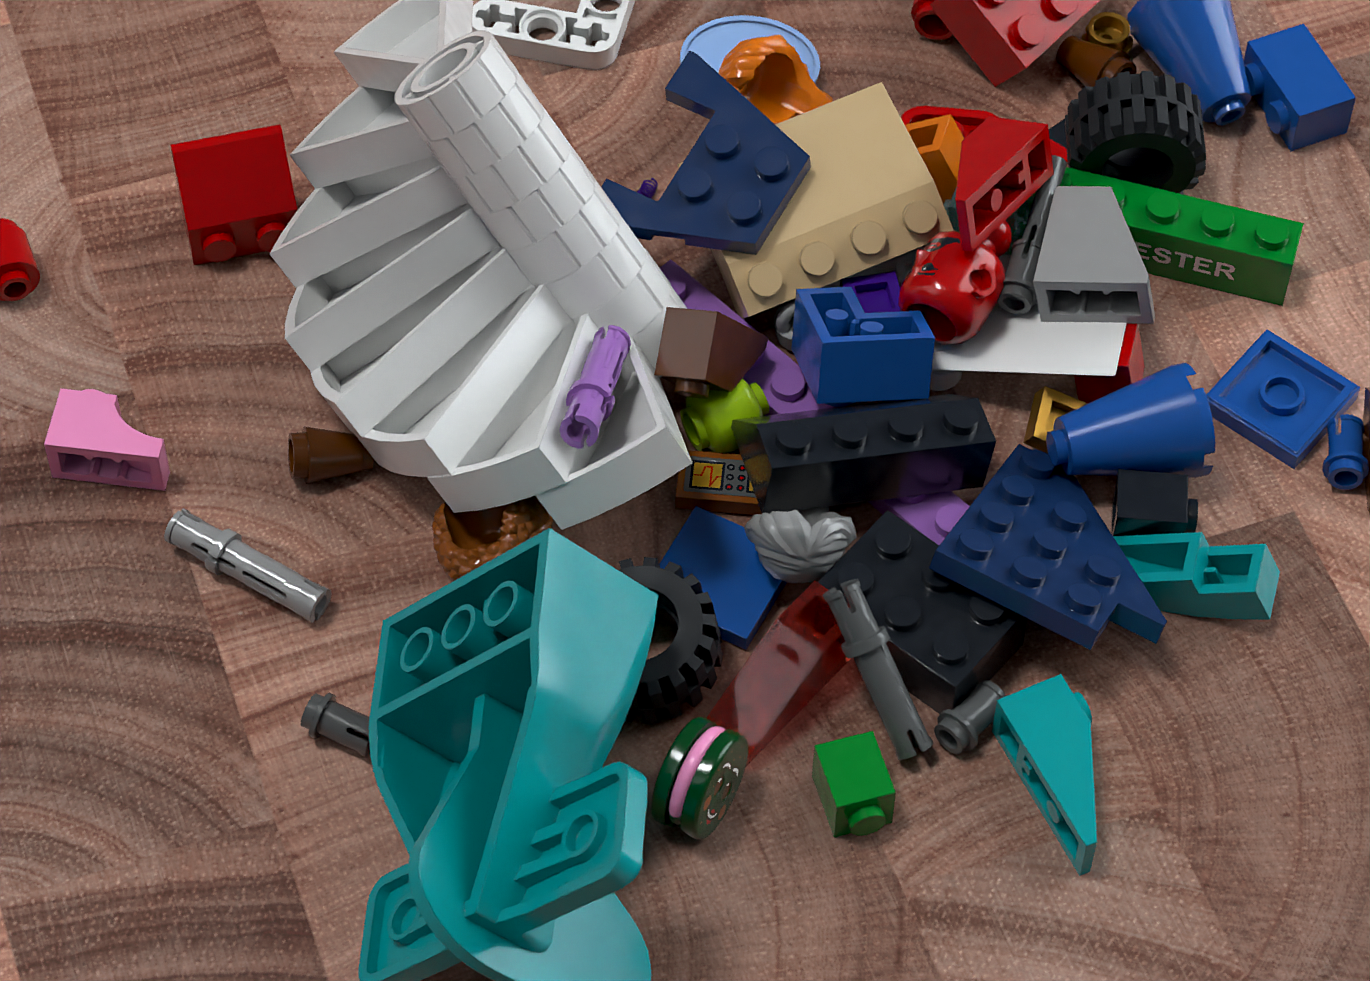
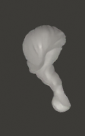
(800, 543)

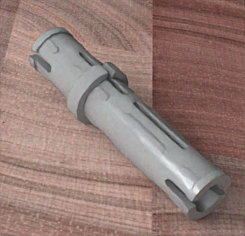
(229, 555)

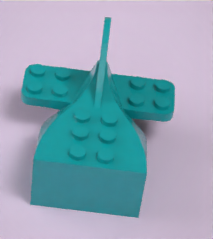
(492, 763)

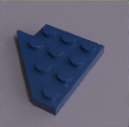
(1047, 554)

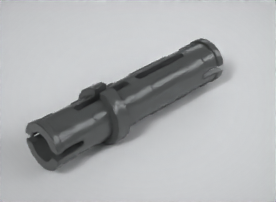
(877, 668)

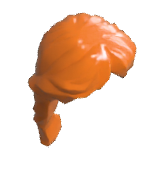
(772, 78)

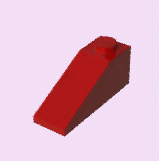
(997, 173)

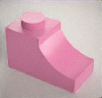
(96, 445)

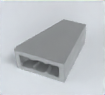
(1090, 262)

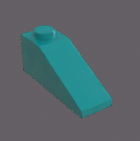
(1050, 747)

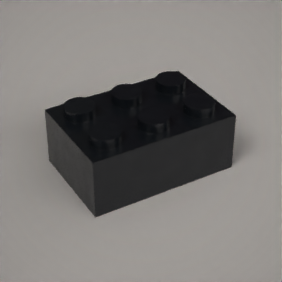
(937, 629)

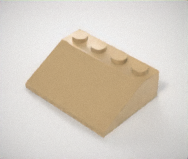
(852, 211)

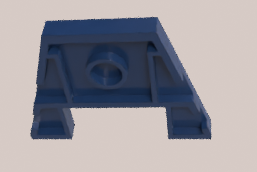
(730, 180)

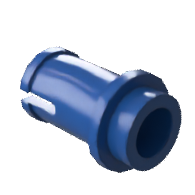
(1345, 463)

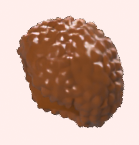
(476, 537)

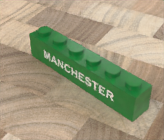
(1203, 239)

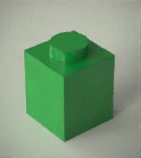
(853, 785)

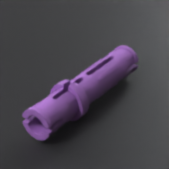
(591, 396)

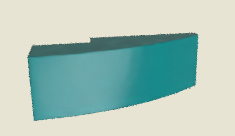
(1203, 579)

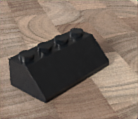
(865, 452)

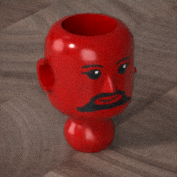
(956, 286)

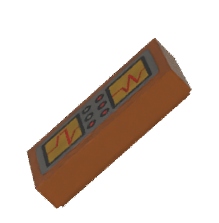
(716, 484)

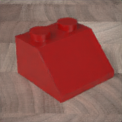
(234, 192)

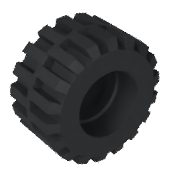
(1138, 131)
(695, 651)

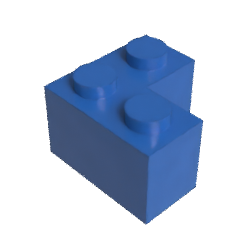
(857, 353)

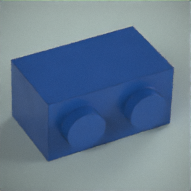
(1298, 87)

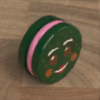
(699, 777)

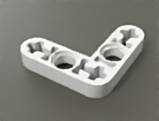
(583, 28)

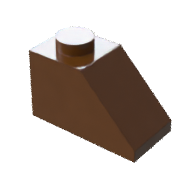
(705, 351)

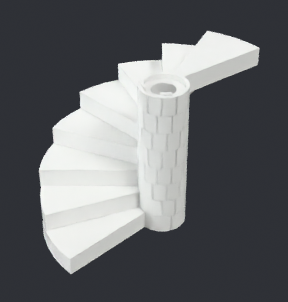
(464, 275)

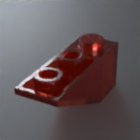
(783, 671)

